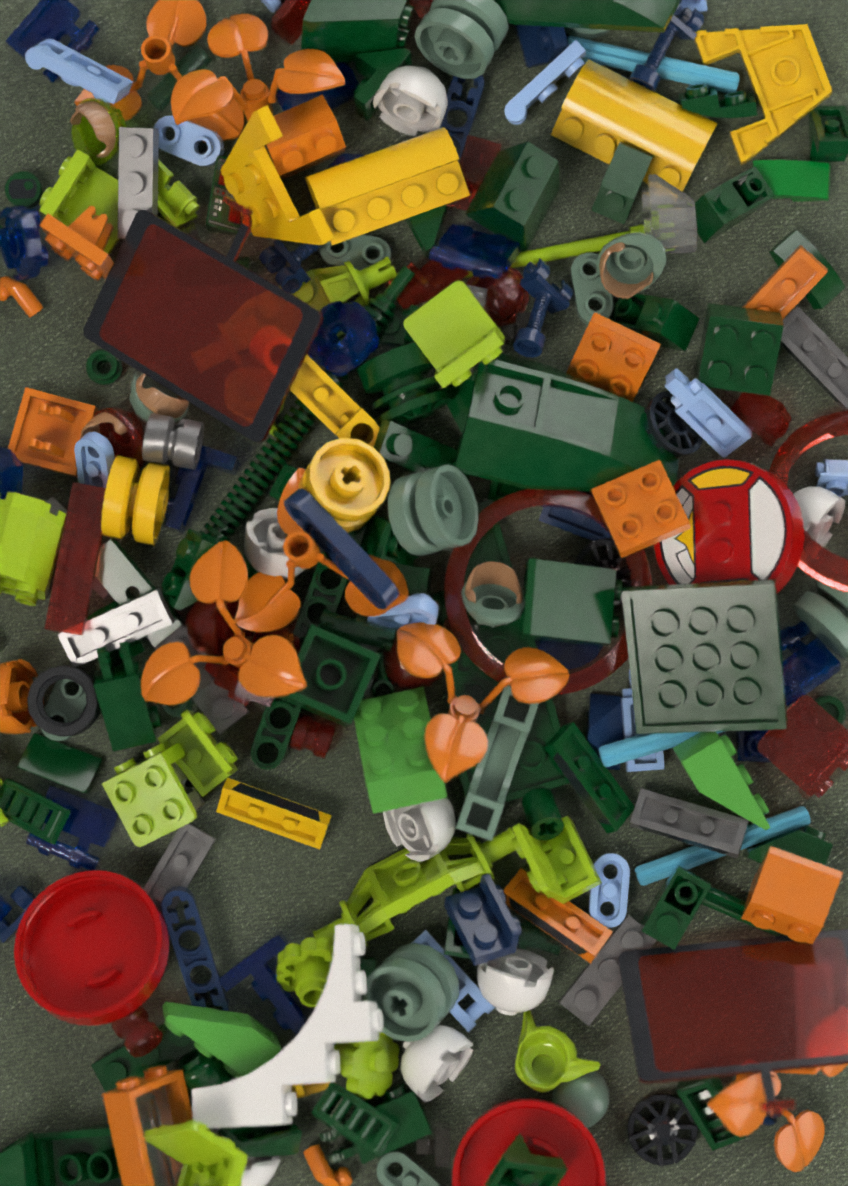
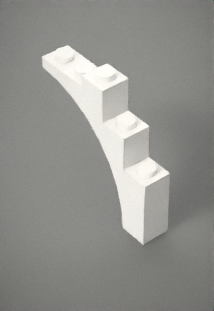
(339, 1017)

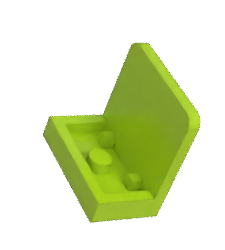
(81, 187)
(454, 333)
(205, 759)
(150, 795)
(557, 865)
(204, 1156)

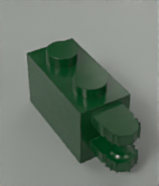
(126, 714)
(401, 1107)

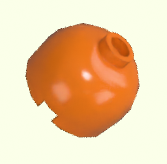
(15, 684)

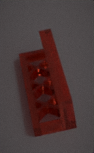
(76, 561)

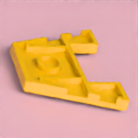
(782, 72)
(256, 183)

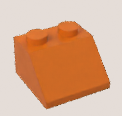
(307, 139)
(791, 895)

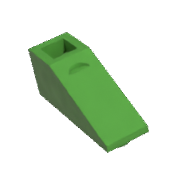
(714, 774)
(228, 1035)

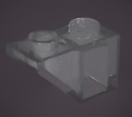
(671, 216)

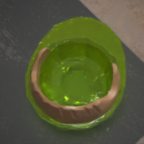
(97, 129)

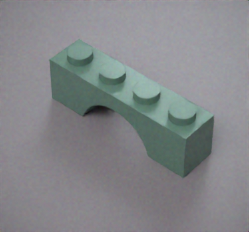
(495, 771)

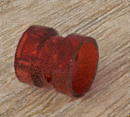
(312, 736)
(137, 1031)

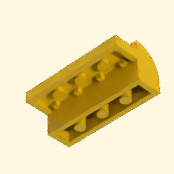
(612, 109)
(388, 185)

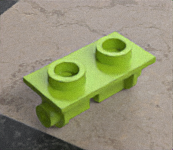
(175, 202)

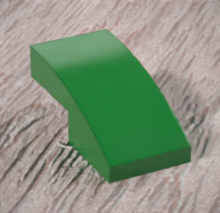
(796, 179)

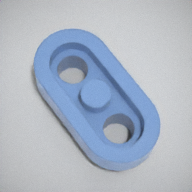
(187, 139)
(93, 459)
(415, 609)
(611, 890)

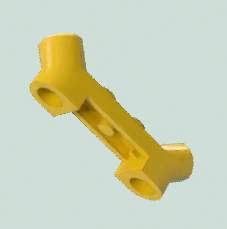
(332, 404)

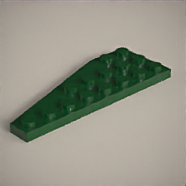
(535, 765)

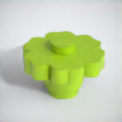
(305, 968)
(368, 1065)

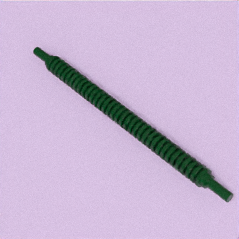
(382, 306)

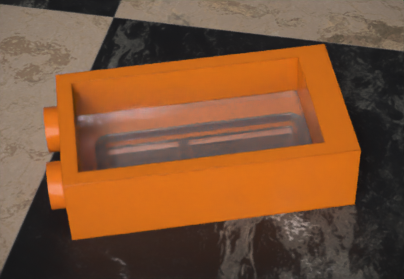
(143, 1106)

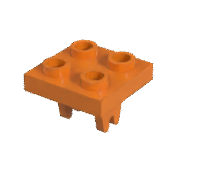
(82, 240)
(613, 357)
(48, 430)
(640, 508)

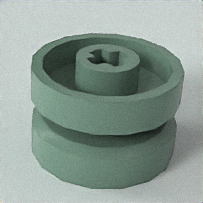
(461, 35)
(433, 510)
(826, 616)
(413, 991)

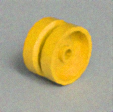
(347, 481)
(135, 500)

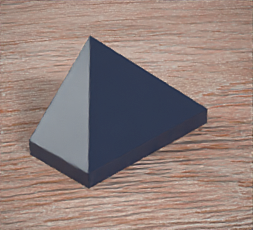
(604, 722)

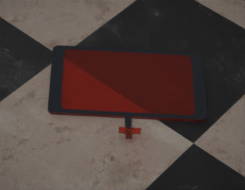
(203, 323)
(738, 1009)

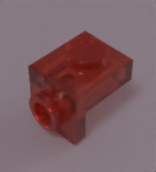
(762, 415)

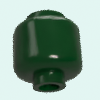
(202, 1071)

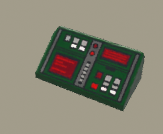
(221, 216)

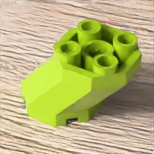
(28, 546)

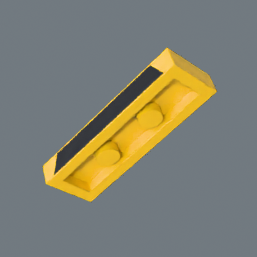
(273, 813)

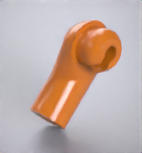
(21, 294)
(323, 1172)

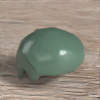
(584, 1097)

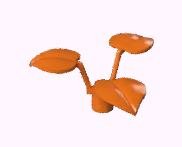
(171, 23)
(203, 94)
(269, 601)
(265, 667)
(454, 738)
(741, 1114)

